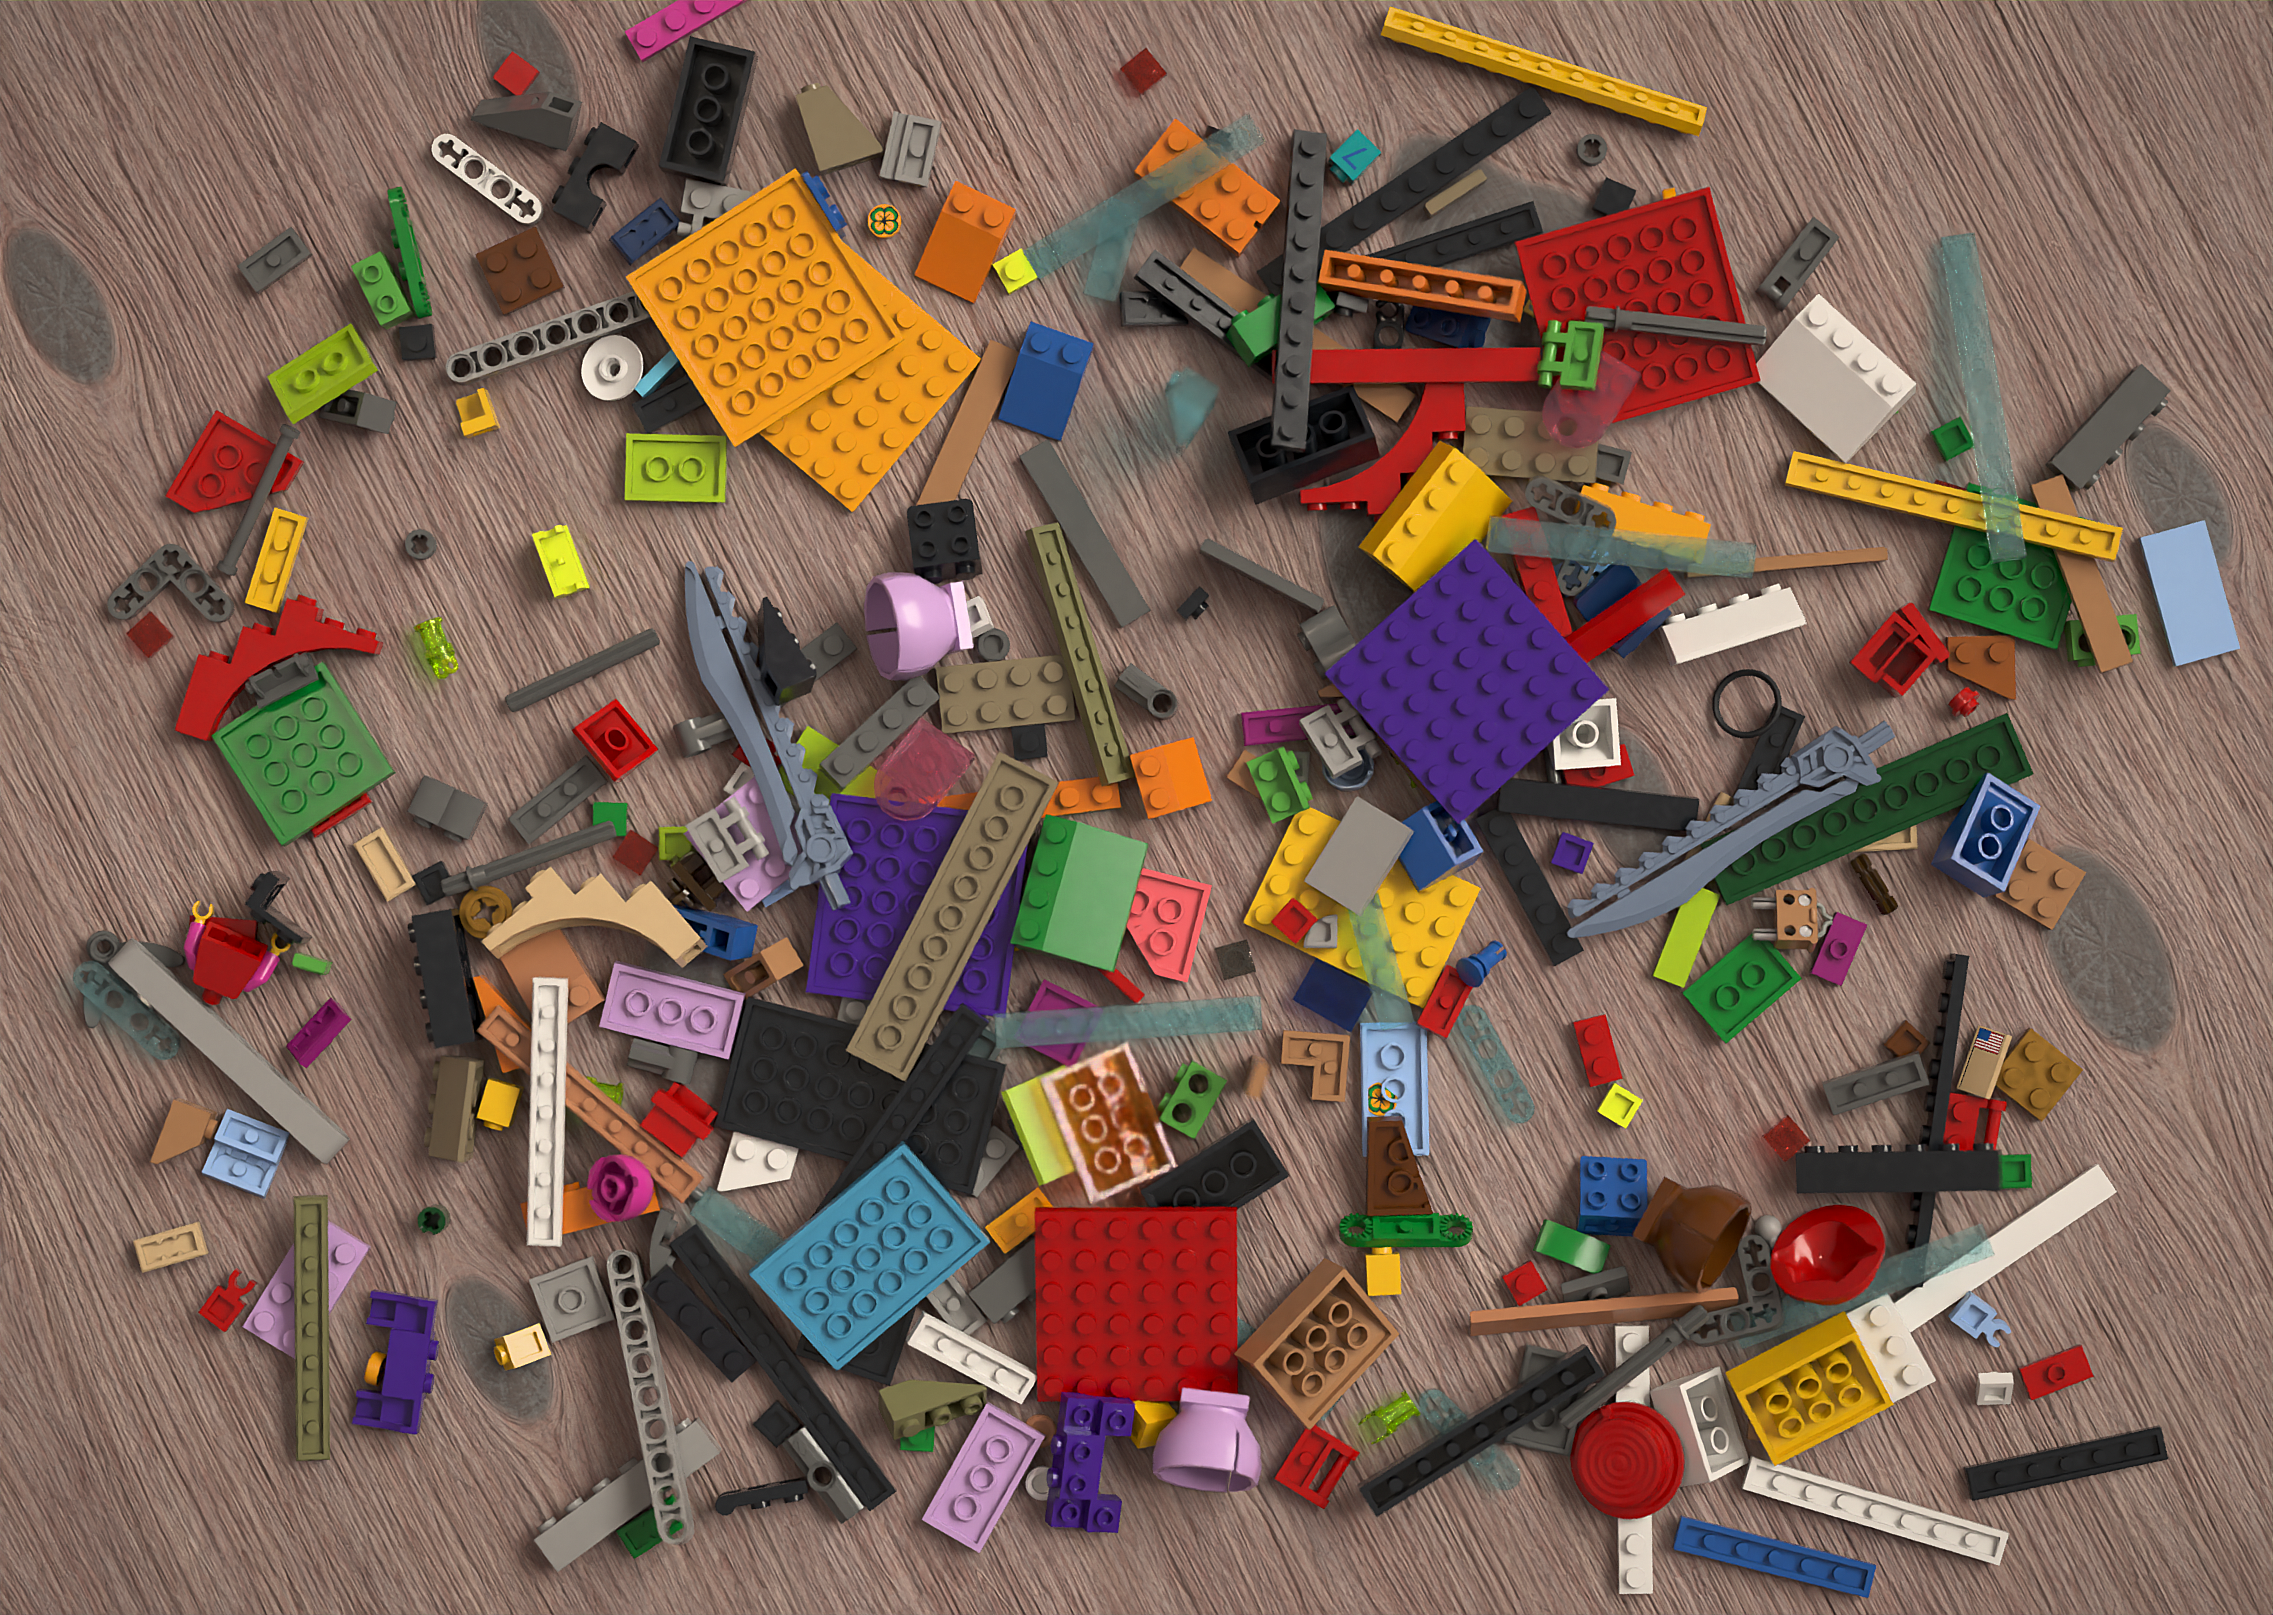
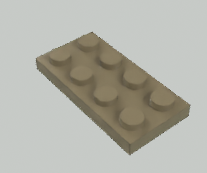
(1519, 446)
(1004, 694)

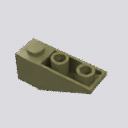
(925, 1404)

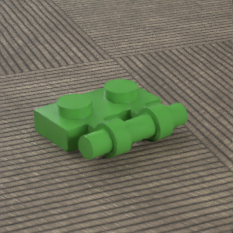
(1580, 359)

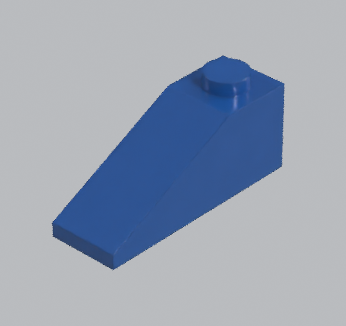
(722, 934)

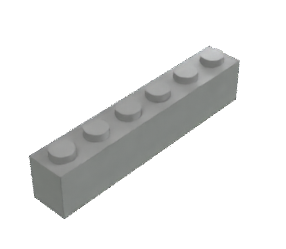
(619, 1499)

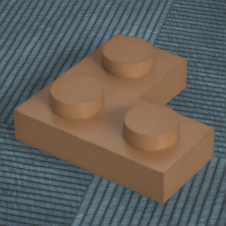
(1328, 1056)

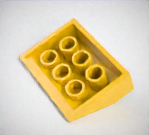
(1434, 517)
(1809, 1388)

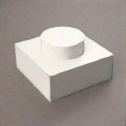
(978, 617)
(1994, 1388)

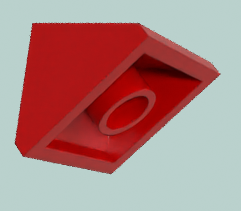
(615, 740)

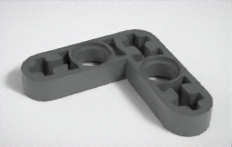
(1583, 517)
(165, 576)
(1757, 1300)

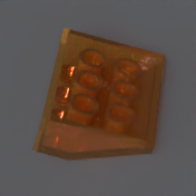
(1108, 1122)

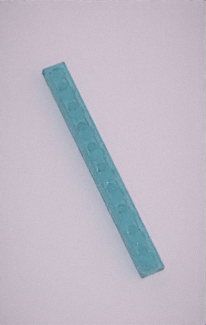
(1983, 398)

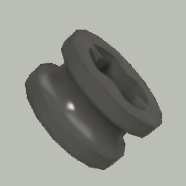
(1581, 148)
(410, 545)

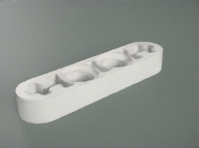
(488, 178)

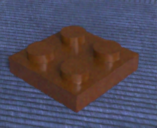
(520, 271)

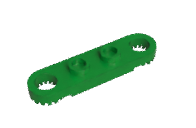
(411, 266)
(1406, 1230)

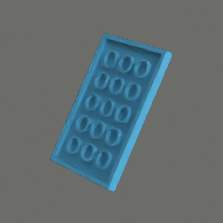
(869, 1256)

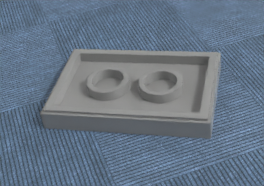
(1359, 856)

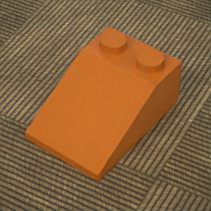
(965, 242)

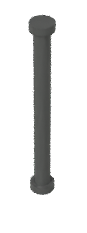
(259, 497)

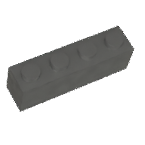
(2108, 428)
(879, 732)
(1008, 1285)

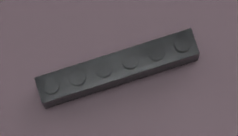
(1899, 1171)

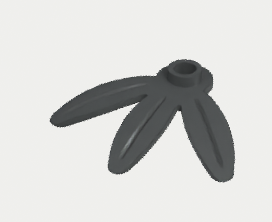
(164, 954)

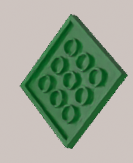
(2008, 597)
(304, 756)

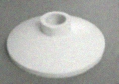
(601, 363)

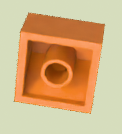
(1170, 778)

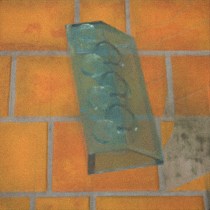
(1188, 405)

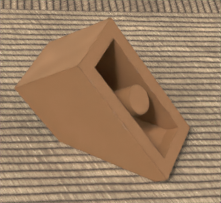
(764, 968)
(184, 1129)

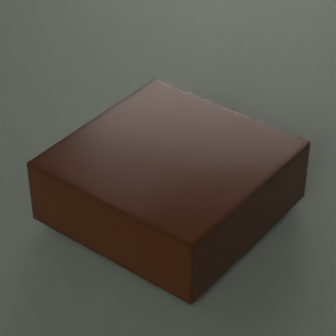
(1906, 1040)

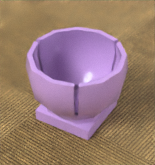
(927, 619)
(1208, 1443)

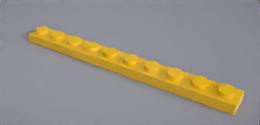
(1544, 71)
(1947, 505)

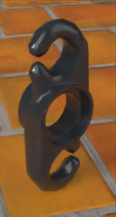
(1395, 321)

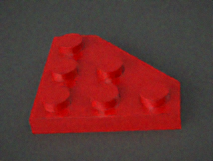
(227, 467)

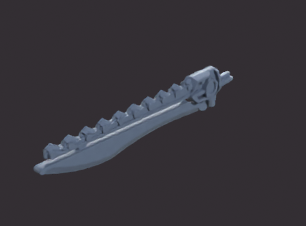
(1814, 765)
(816, 827)

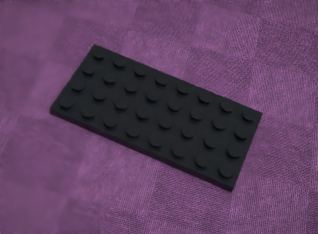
(807, 1092)

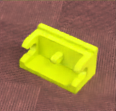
(560, 561)

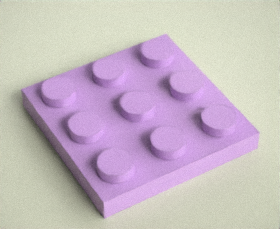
(761, 875)

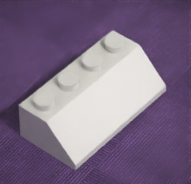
(1732, 625)

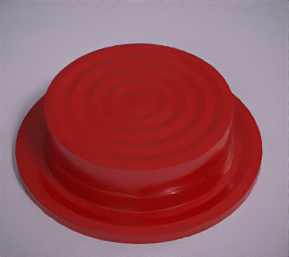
(1828, 1255)
(1627, 1460)

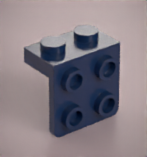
(1448, 327)
(1606, 590)

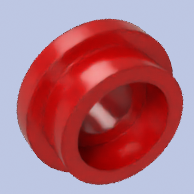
(1964, 702)

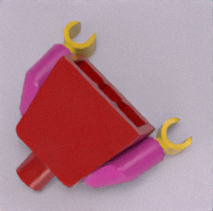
(227, 960)

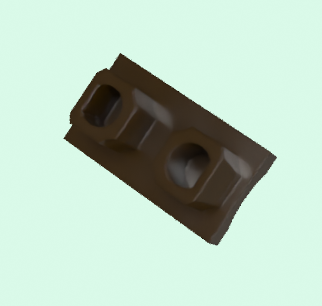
(686, 868)

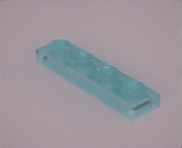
(1381, 966)

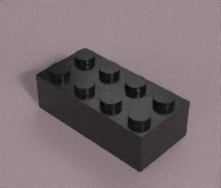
(708, 111)
(1335, 441)
(446, 978)
(1221, 1174)

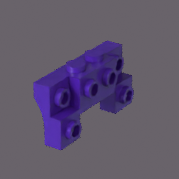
(407, 1362)
(1078, 1462)

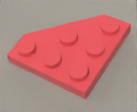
(1168, 921)

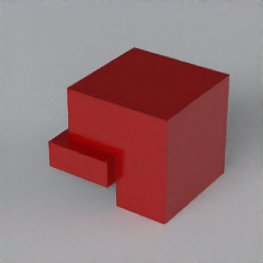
(1893, 656)
(679, 1118)

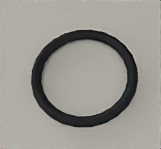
(1747, 672)

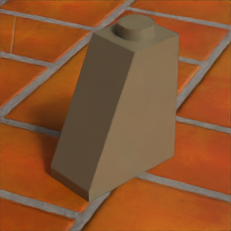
(835, 131)

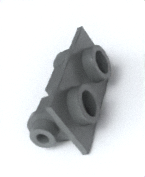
(284, 680)

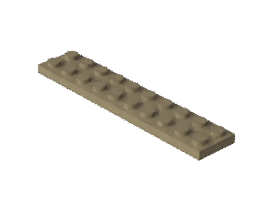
(952, 916)

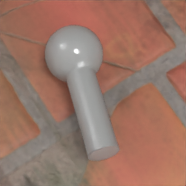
(1769, 1229)

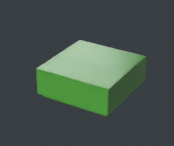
(311, 963)

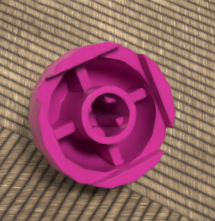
(619, 1187)

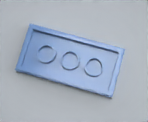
(2189, 593)
(1401, 1065)

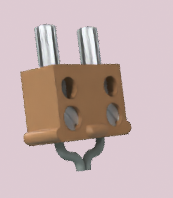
(1795, 919)

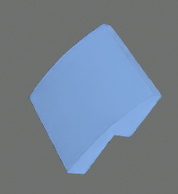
(245, 1153)

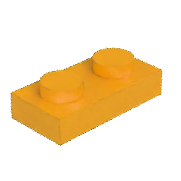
(1017, 1221)

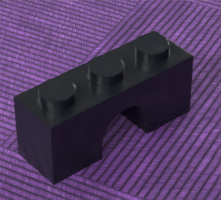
(604, 150)

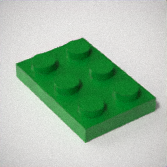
(1741, 986)

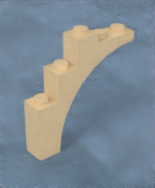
(596, 904)

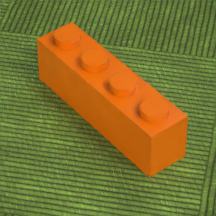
(578, 1211)

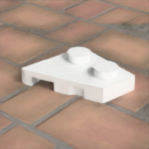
(756, 1162)

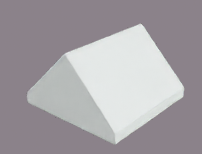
(1589, 740)

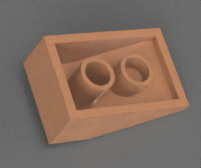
(553, 957)

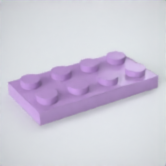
(672, 1010)
(274, 1312)
(983, 1477)

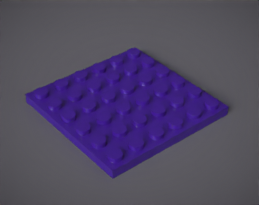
(1466, 681)
(886, 886)

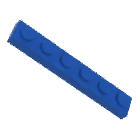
(1774, 1556)

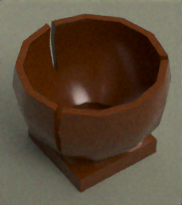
(1694, 1231)

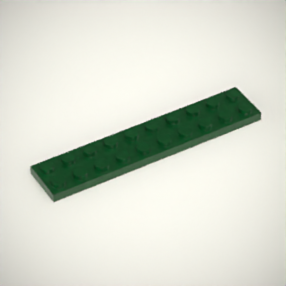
(1907, 794)

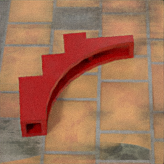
(1439, 413)
(218, 683)

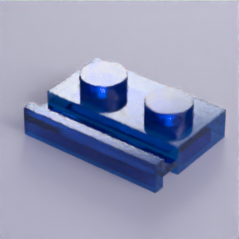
(1333, 994)

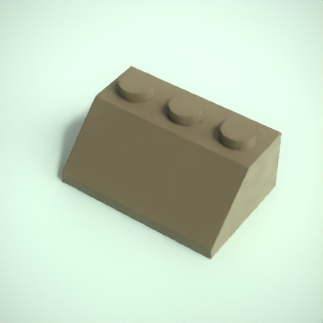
(455, 1107)

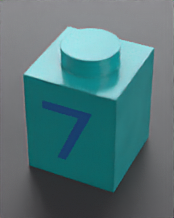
(1353, 158)

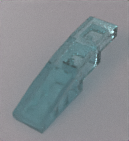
(736, 1225)

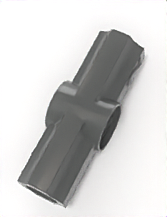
(835, 1493)

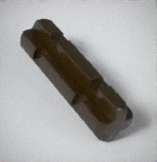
(1874, 884)

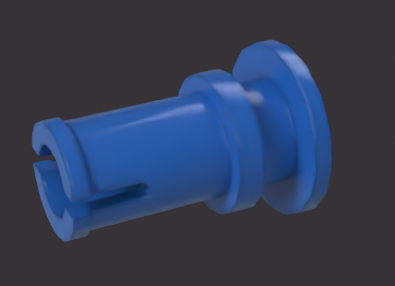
(1477, 966)

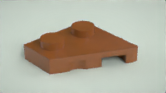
(1985, 662)

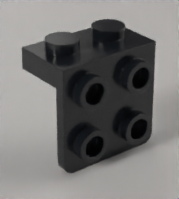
(944, 541)
(266, 889)

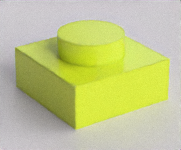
(1015, 271)
(1619, 1105)

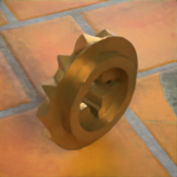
(471, 907)

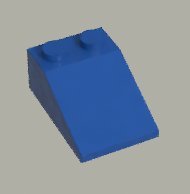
(1046, 381)
(1987, 837)

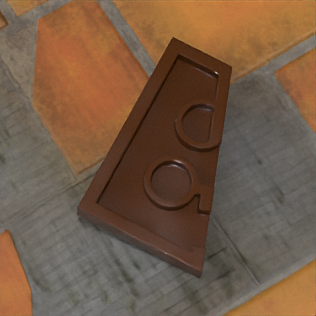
(1391, 1171)

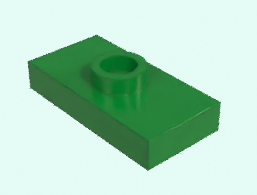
(642, 1532)

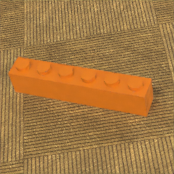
(1422, 286)

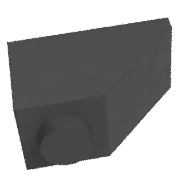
(360, 411)

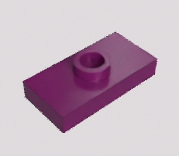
(1838, 948)
(318, 1032)

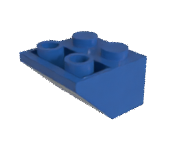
(1437, 846)

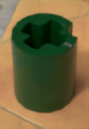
(434, 1219)

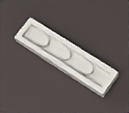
(972, 1357)

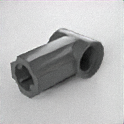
(1145, 691)
(699, 733)
(669, 1061)

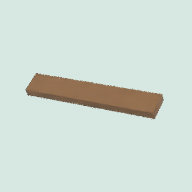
(970, 424)
(1811, 560)
(2085, 585)
(1256, 1077)

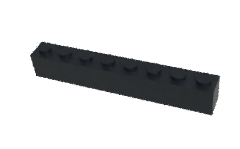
(1480, 1430)

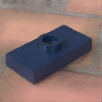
(645, 231)

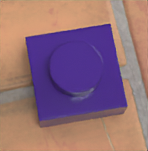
(1572, 852)

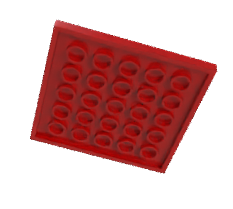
(1650, 261)
(1136, 1301)

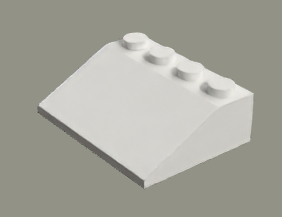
(1833, 379)

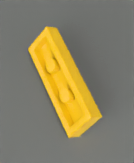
(276, 560)

